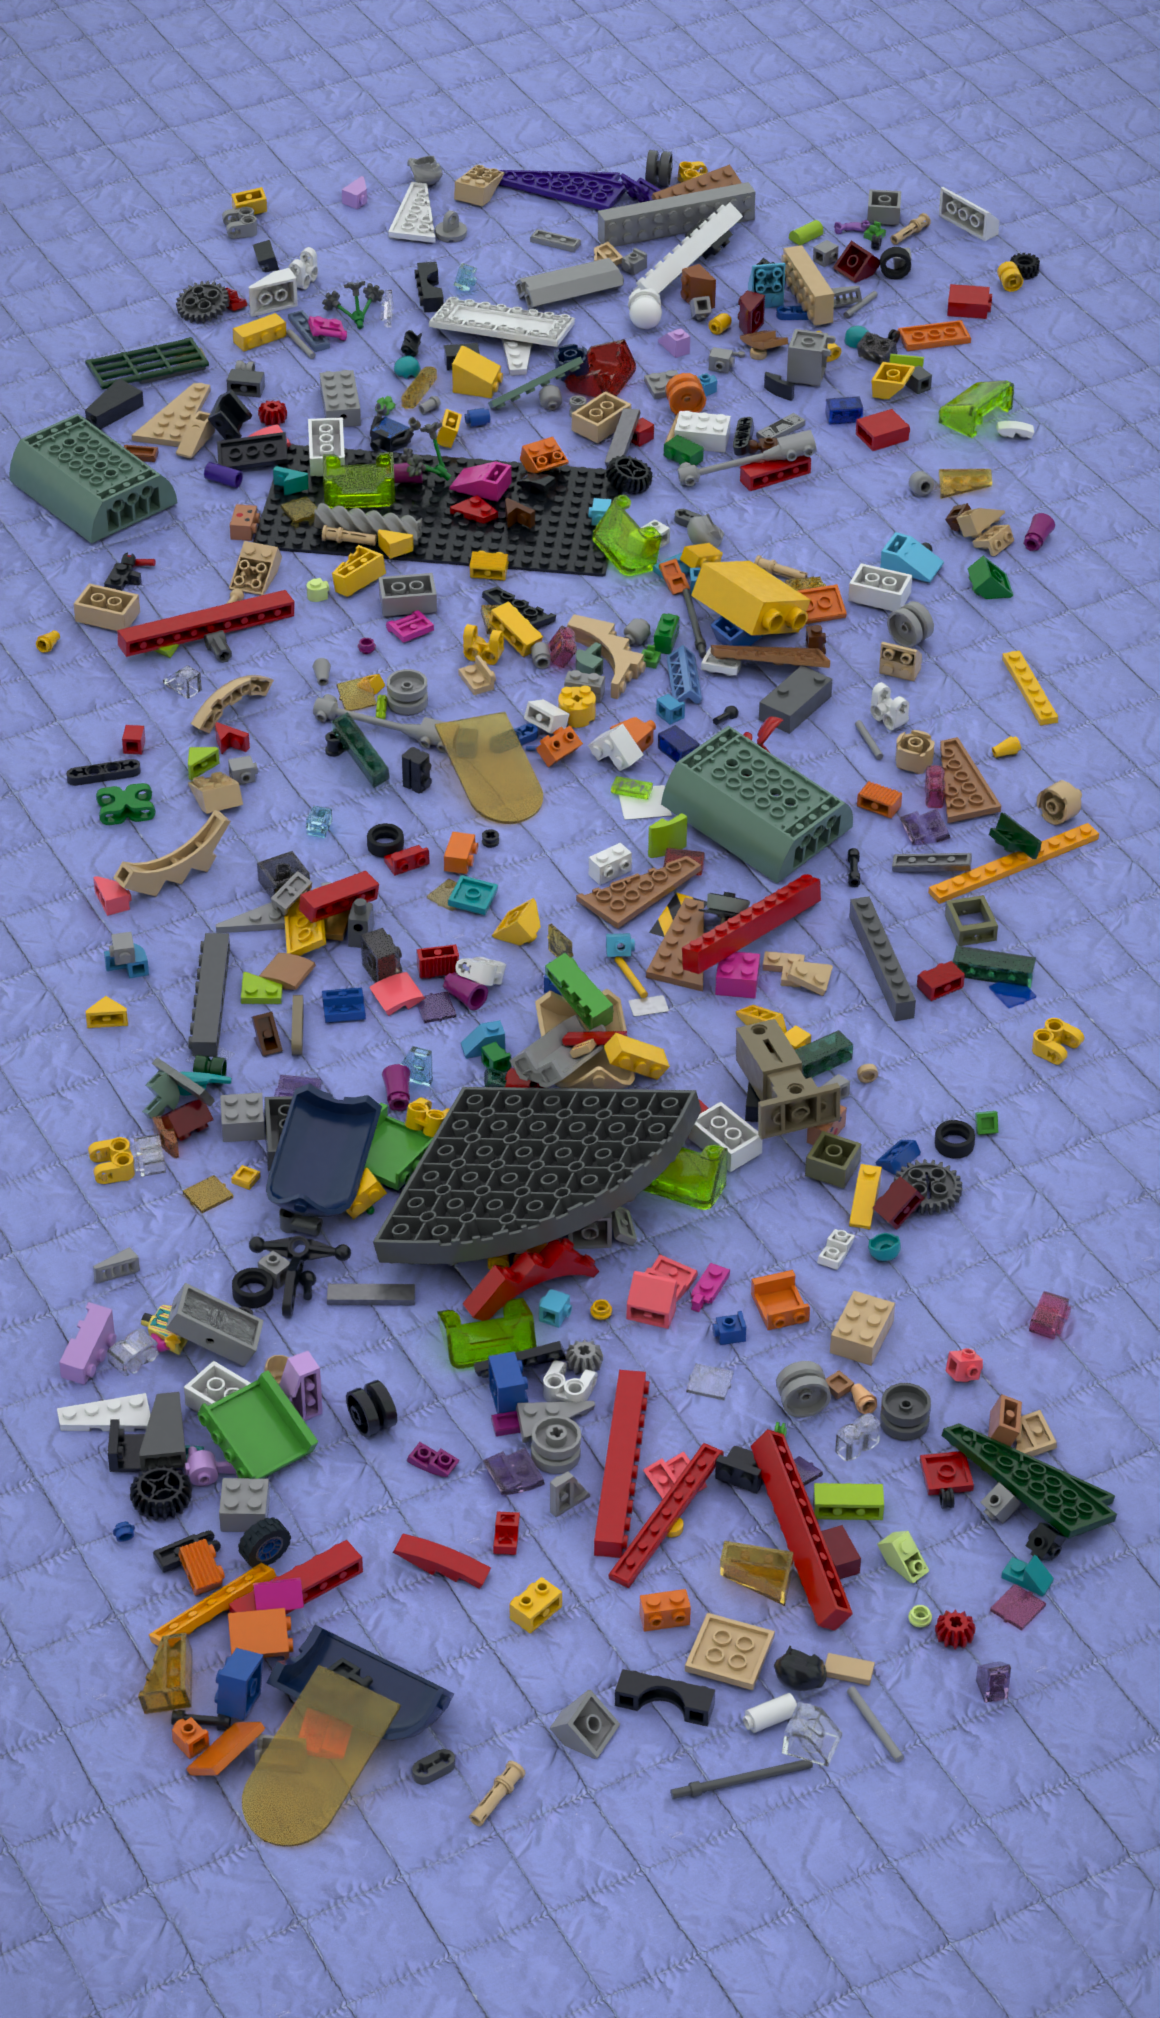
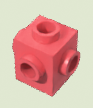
(964, 1365)

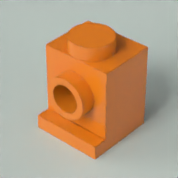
(190, 1737)

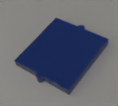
(1011, 993)

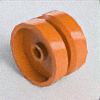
(685, 393)

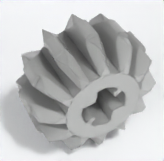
(584, 1356)

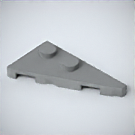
(258, 919)
(531, 1413)

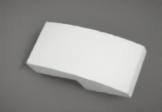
(1009, 428)
(836, 1249)

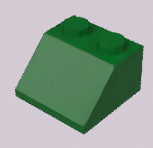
(989, 580)

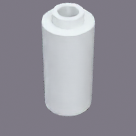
(769, 1713)

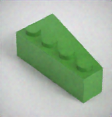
(580, 992)

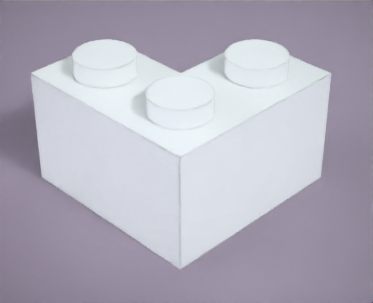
(618, 746)

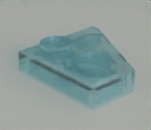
(420, 1065)

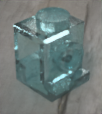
(318, 821)

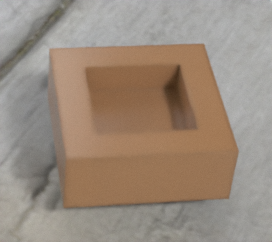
(839, 1384)

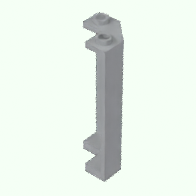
(569, 282)
(548, 1059)

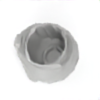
(425, 170)
(703, 530)

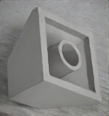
(585, 1725)

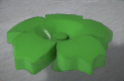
(388, 403)

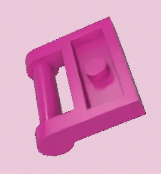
(327, 327)
(410, 626)

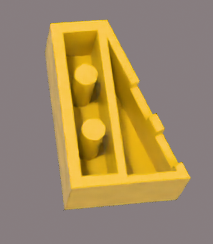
(358, 571)

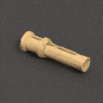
(914, 226)
(340, 535)
(777, 569)
(502, 1786)

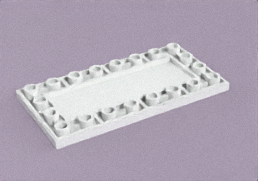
(502, 321)

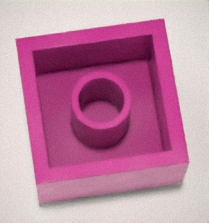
(738, 975)

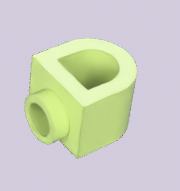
(317, 590)

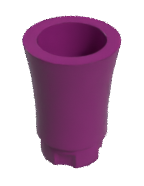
(402, 476)
(1038, 531)
(466, 990)
(396, 1081)

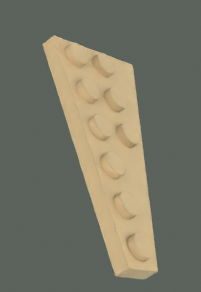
(172, 421)

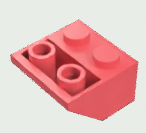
(652, 1299)

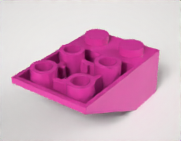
(484, 480)

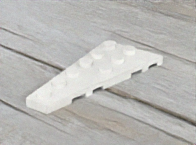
(414, 216)

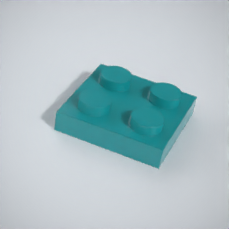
(473, 895)

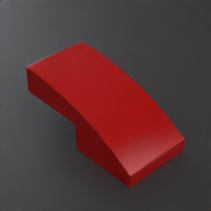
(506, 1533)

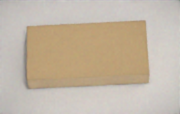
(849, 1669)

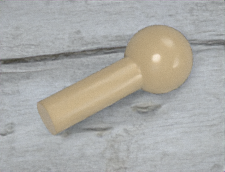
(236, 595)

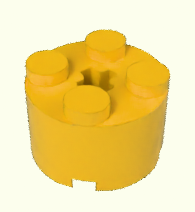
(579, 703)

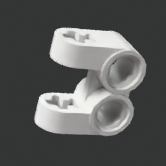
(305, 268)
(892, 712)
(482, 970)
(558, 1389)

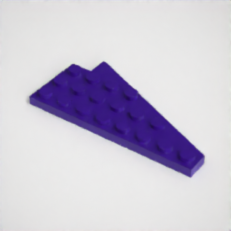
(588, 189)

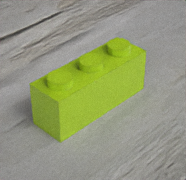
(848, 1501)

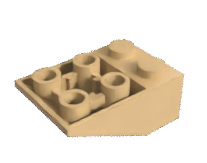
(477, 185)
(255, 568)
(216, 792)

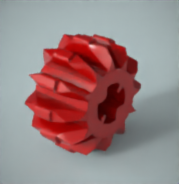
(272, 413)
(955, 1629)

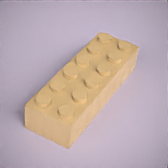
(808, 285)

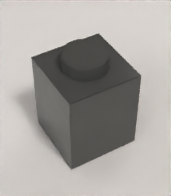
(919, 380)

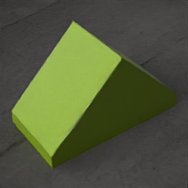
(201, 760)

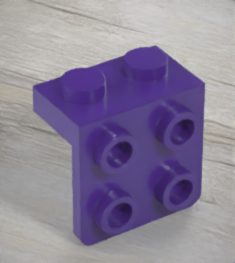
(639, 189)

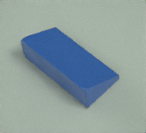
(899, 1155)

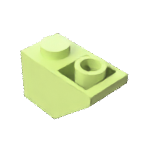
(903, 1555)

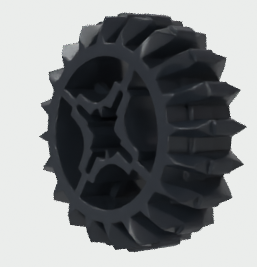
(629, 474)
(159, 1487)

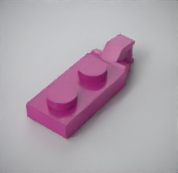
(709, 1286)

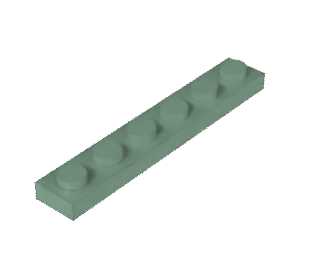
(542, 380)

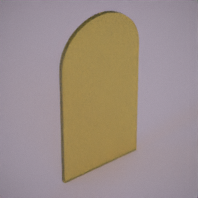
(492, 767)
(315, 1759)

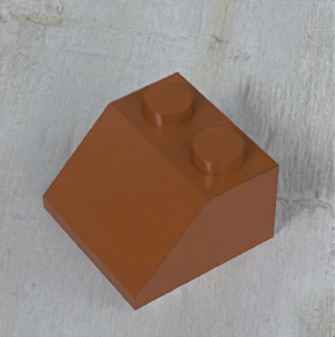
(698, 283)

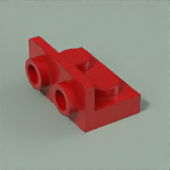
(407, 859)

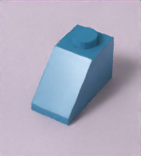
(483, 1035)

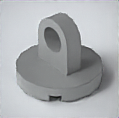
(451, 229)

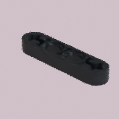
(743, 435)
(82, 775)

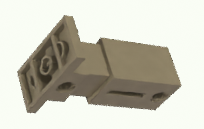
(776, 1075)

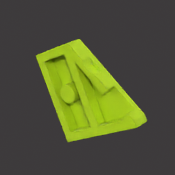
(260, 990)

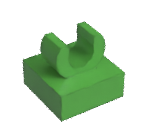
(874, 229)
(651, 656)
(986, 1122)

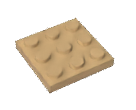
(729, 1651)

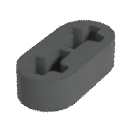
(683, 516)
(433, 1766)

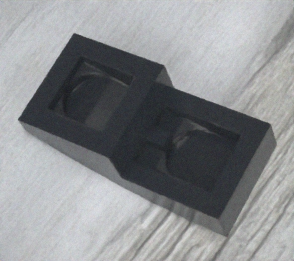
(779, 387)
(536, 480)

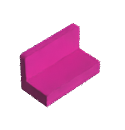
(279, 1594)

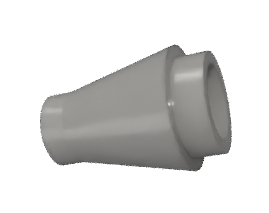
(322, 670)

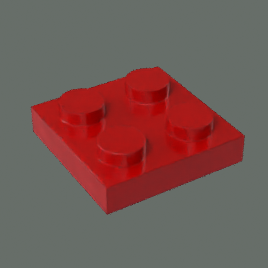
(946, 1471)

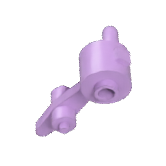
(204, 1468)

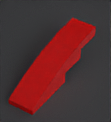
(439, 1558)

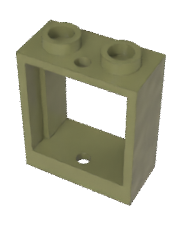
(965, 934)

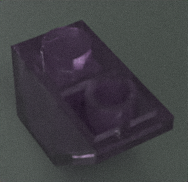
(993, 1681)

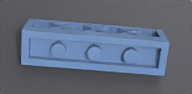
(688, 672)

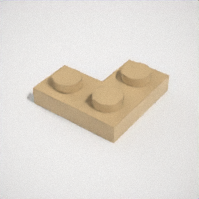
(781, 963)

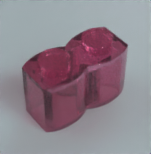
(562, 646)
(934, 786)
(1049, 1315)

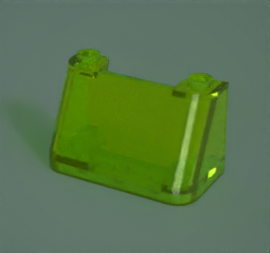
(970, 406)
(359, 484)
(624, 542)
(693, 1177)
(480, 1339)

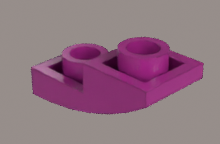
(427, 1459)

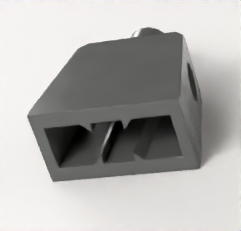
(362, 914)

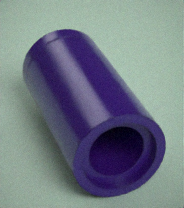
(223, 475)

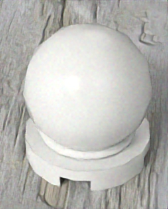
(645, 308)

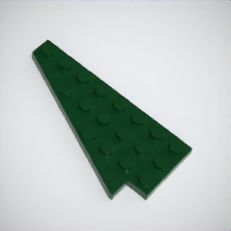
(1053, 1494)

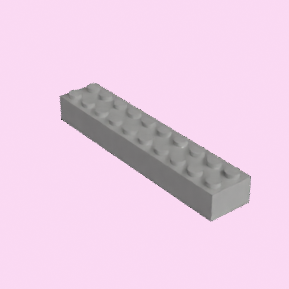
(671, 214)

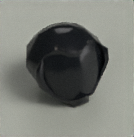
(800, 1670)

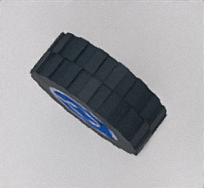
(264, 1542)

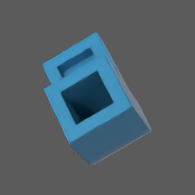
(134, 970)

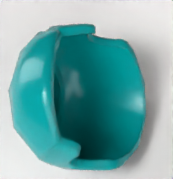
(854, 335)
(407, 366)
(884, 1247)

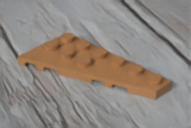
(777, 655)
(965, 788)
(636, 893)
(667, 962)

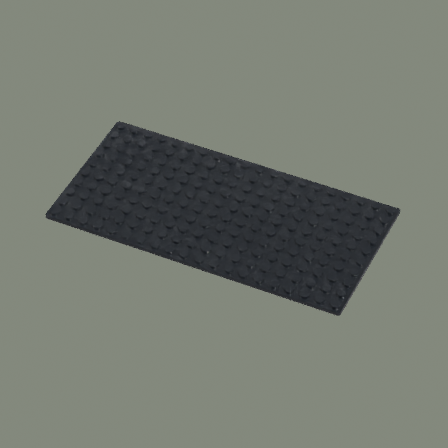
(555, 544)

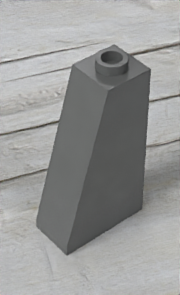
(164, 1434)

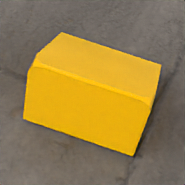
(376, 682)

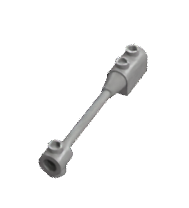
(788, 448)
(424, 733)

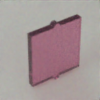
(1018, 1607)

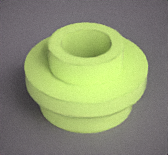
(920, 1616)

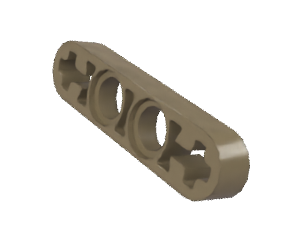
(297, 1025)

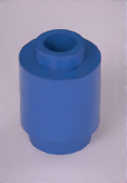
(477, 417)

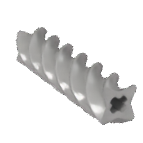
(369, 523)

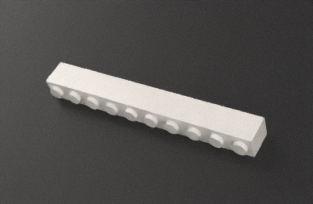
(691, 249)

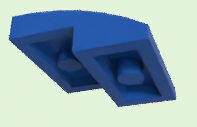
(343, 1005)

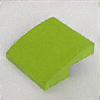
(666, 835)

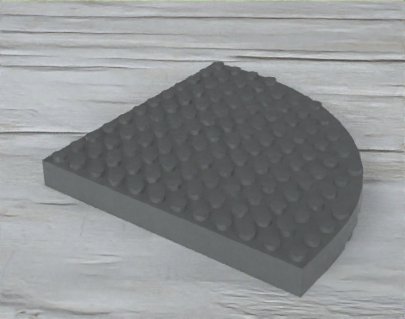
(531, 1168)

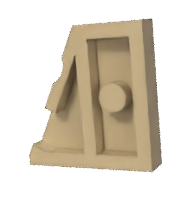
(607, 251)
(810, 975)
(1035, 1435)

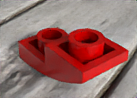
(235, 302)

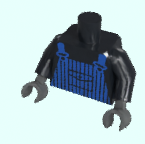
(389, 434)

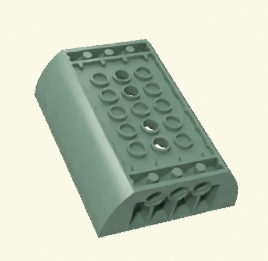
(88, 478)
(742, 809)

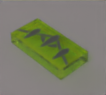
(631, 787)

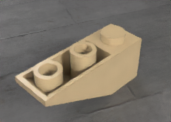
(196, 435)
(976, 520)

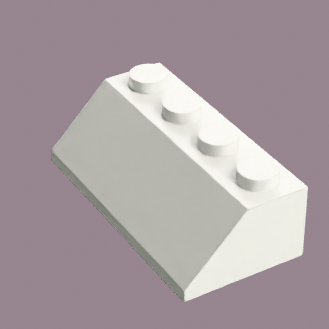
(967, 215)

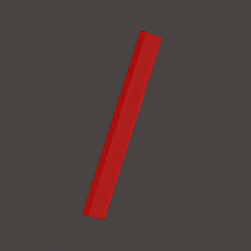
(665, 1516)

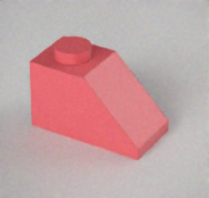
(111, 895)

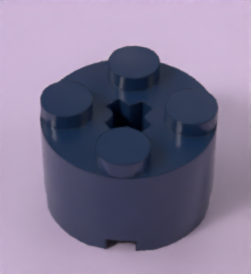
(568, 353)

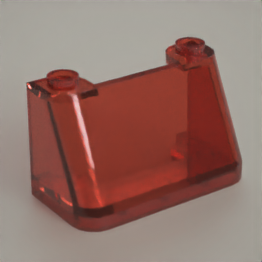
(608, 371)

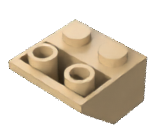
(899, 661)

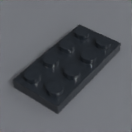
(253, 451)

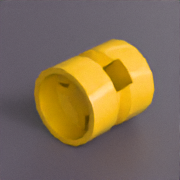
(1010, 276)

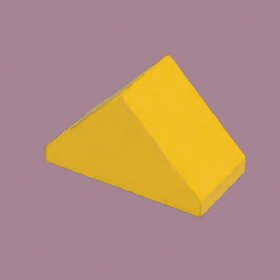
(395, 543)
(106, 1014)

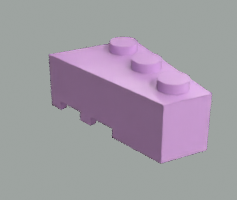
(89, 1346)
(303, 1385)

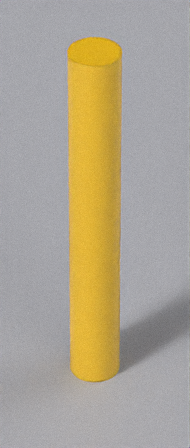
(631, 977)

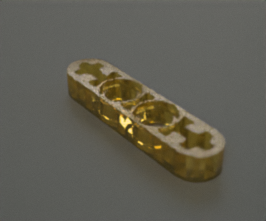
(419, 387)

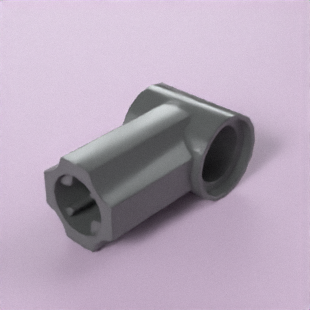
(218, 645)
(294, 1222)

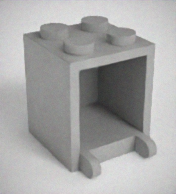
(808, 357)

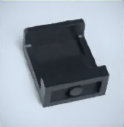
(229, 415)

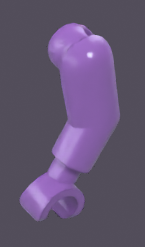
(856, 226)

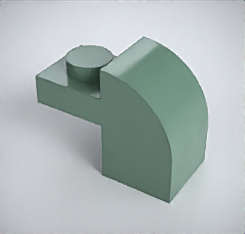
(590, 660)
(166, 1094)

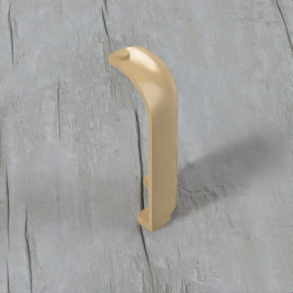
(597, 1071)

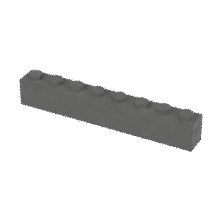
(882, 959)
(211, 994)

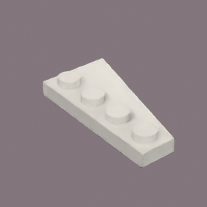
(517, 356)
(131, 1411)

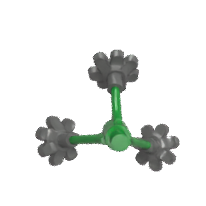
(371, 293)
(416, 464)

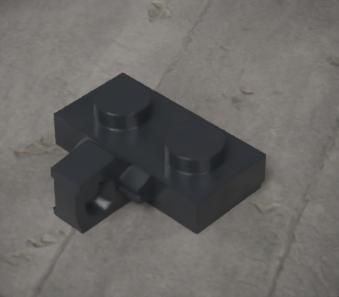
(122, 575)

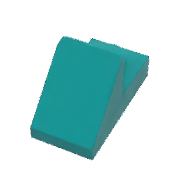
(292, 480)
(1029, 1575)

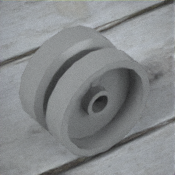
(910, 624)
(407, 691)
(803, 1389)
(556, 1444)

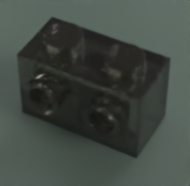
(876, 348)

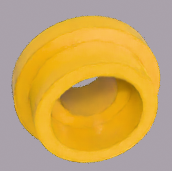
(601, 1309)

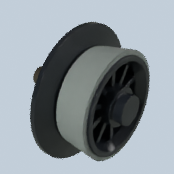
(725, 905)

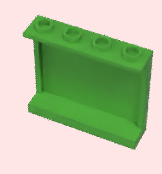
(395, 1150)
(258, 1428)

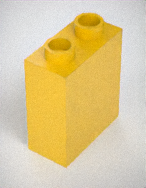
(751, 598)

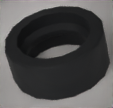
(895, 273)
(385, 831)
(954, 1150)
(248, 1276)

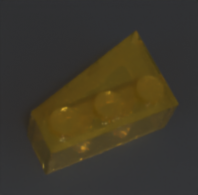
(758, 1569)
(170, 1679)

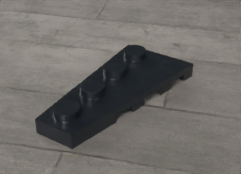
(535, 616)
(529, 1357)

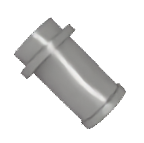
(432, 403)

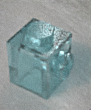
(465, 277)

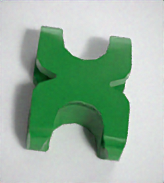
(125, 804)

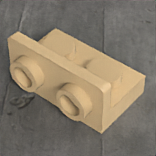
(995, 539)
(478, 676)

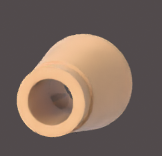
(863, 1399)

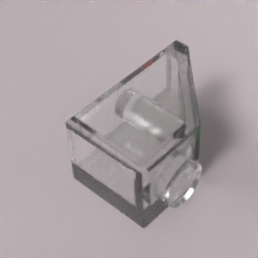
(185, 681)

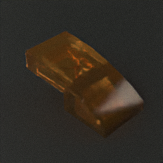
(167, 1137)

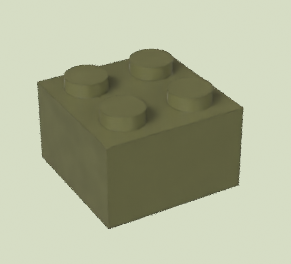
(833, 1159)

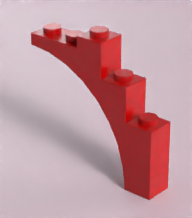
(528, 1270)

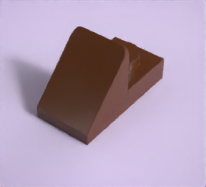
(518, 513)
(266, 1034)

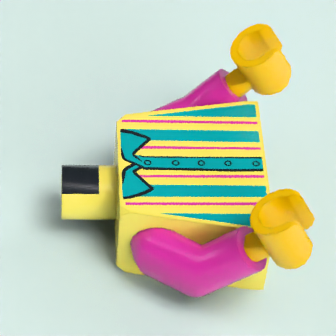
(157, 1330)

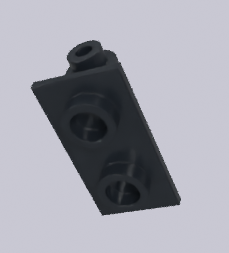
(411, 343)

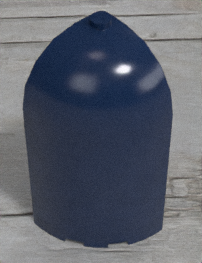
(322, 1152)
(419, 1698)

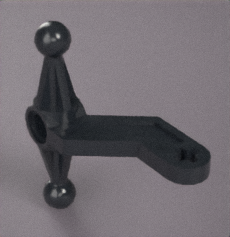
(286, 1248)

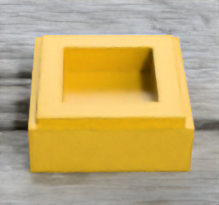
(245, 1177)

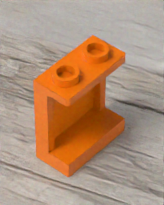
(779, 1300)
(261, 1632)

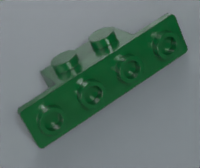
(1015, 837)

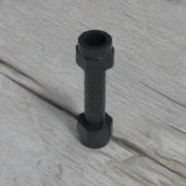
(853, 859)
(221, 1721)

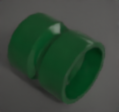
(215, 1066)

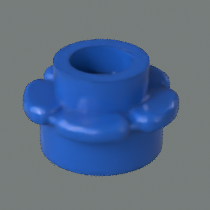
(124, 1531)

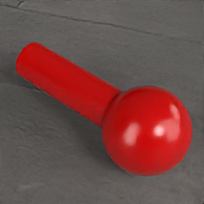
(144, 562)

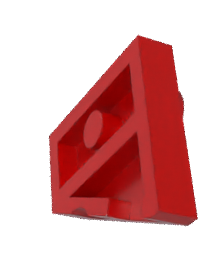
(475, 509)

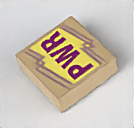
(583, 1048)

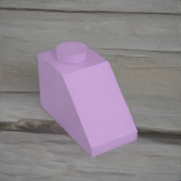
(355, 193)
(676, 342)

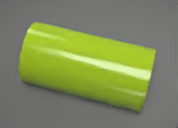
(806, 232)

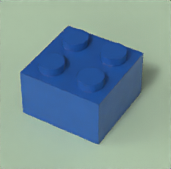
(507, 1382)
(239, 1683)

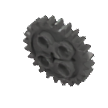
(202, 302)
(943, 1185)

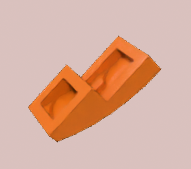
(673, 576)

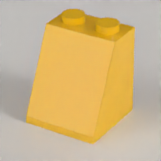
(475, 374)

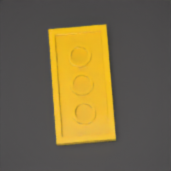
(302, 934)

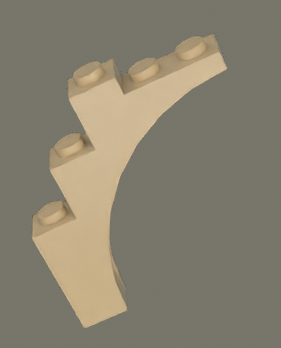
(614, 650)
(175, 866)

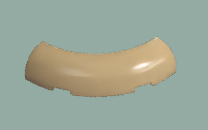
(228, 695)

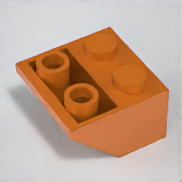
(542, 455)

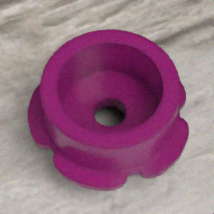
(366, 645)

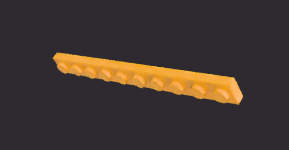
(1012, 864)

